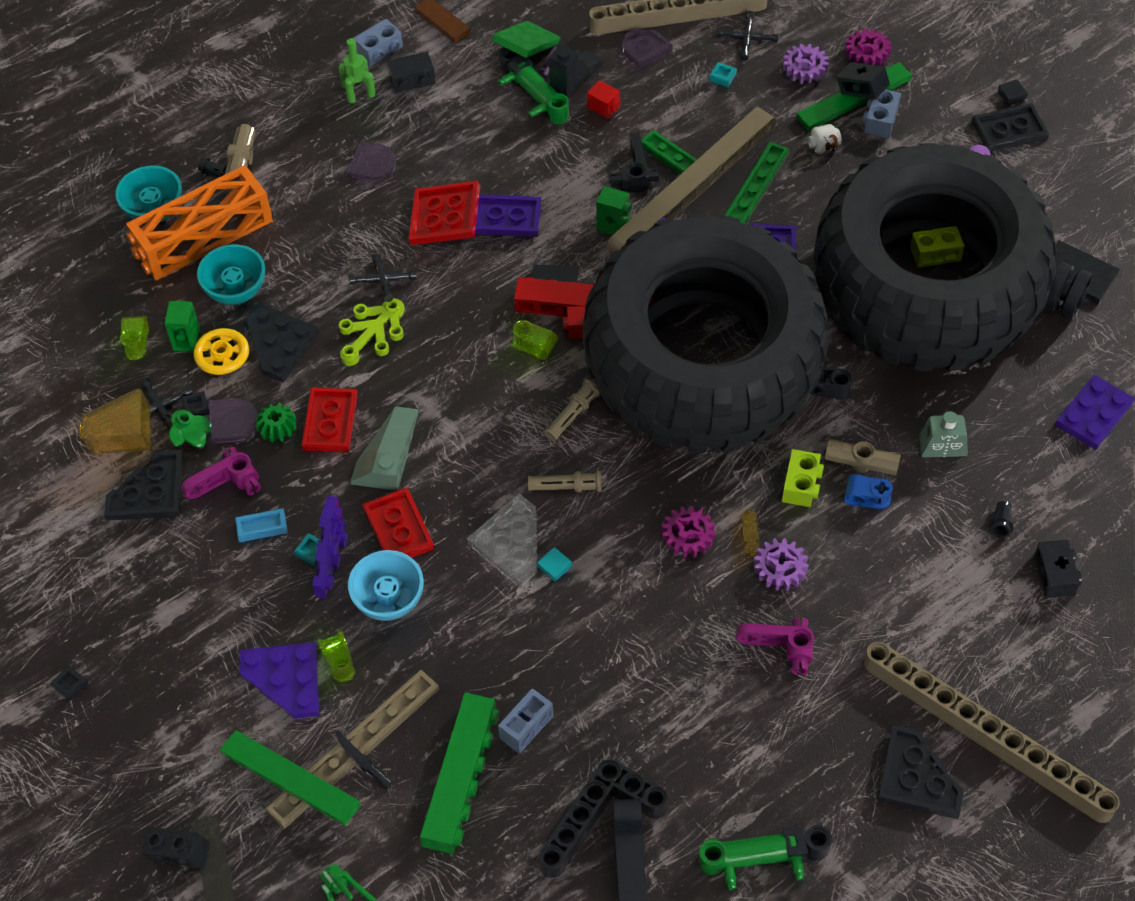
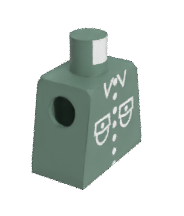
(944, 436)

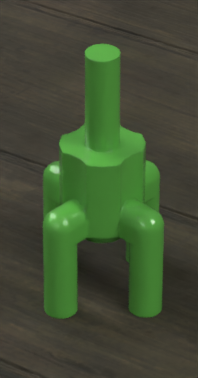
(354, 71)

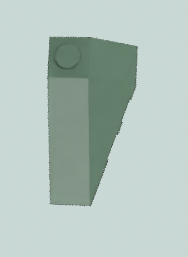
(386, 454)

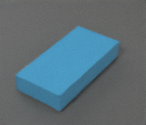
(261, 525)

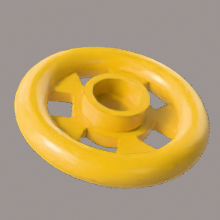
(223, 346)

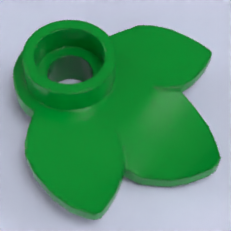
(191, 431)

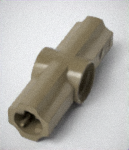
(241, 150)
(850, 454)

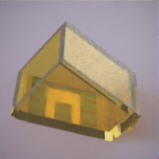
(118, 425)

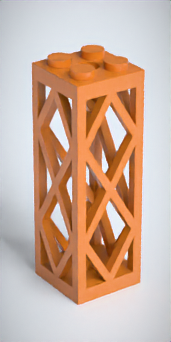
(156, 251)

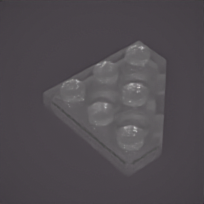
(510, 540)

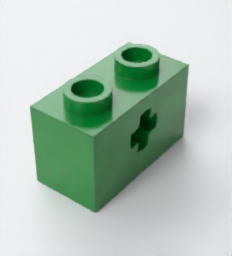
(612, 210)
(182, 325)

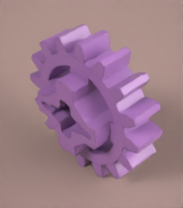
(805, 63)
(793, 565)

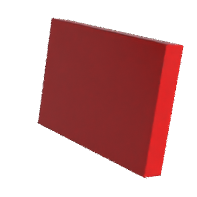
(329, 420)
(398, 524)

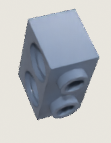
(379, 42)
(882, 114)
(525, 720)

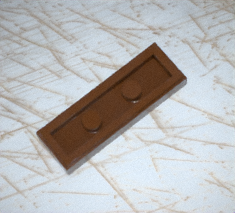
(442, 20)

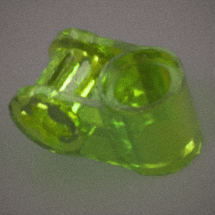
(134, 336)
(535, 341)
(335, 653)

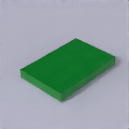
(526, 39)

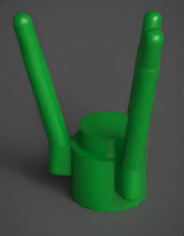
(336, 881)

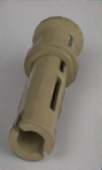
(578, 403)
(535, 482)

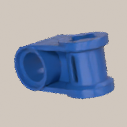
(866, 492)

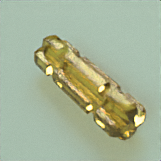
(750, 532)

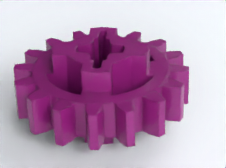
(868, 47)
(689, 534)

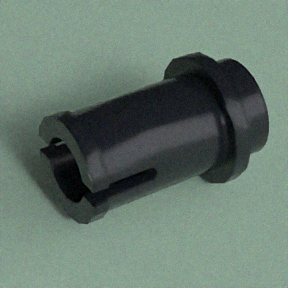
(209, 167)

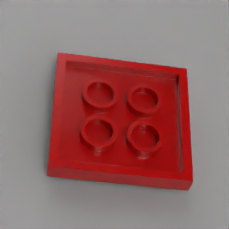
(444, 213)

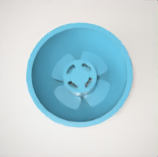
(387, 574)

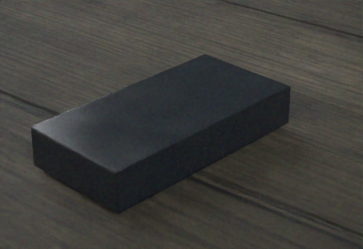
(557, 273)

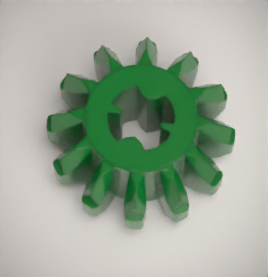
(276, 422)

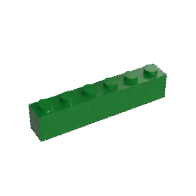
(459, 773)

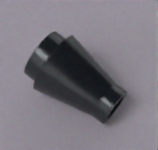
(1001, 522)

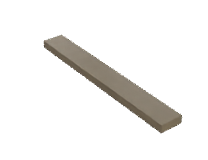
(364, 738)

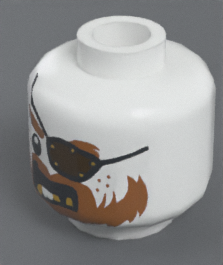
(824, 139)

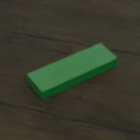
(667, 152)

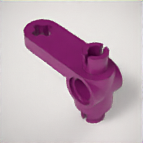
(221, 473)
(782, 636)

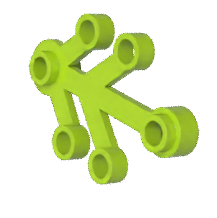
(371, 328)

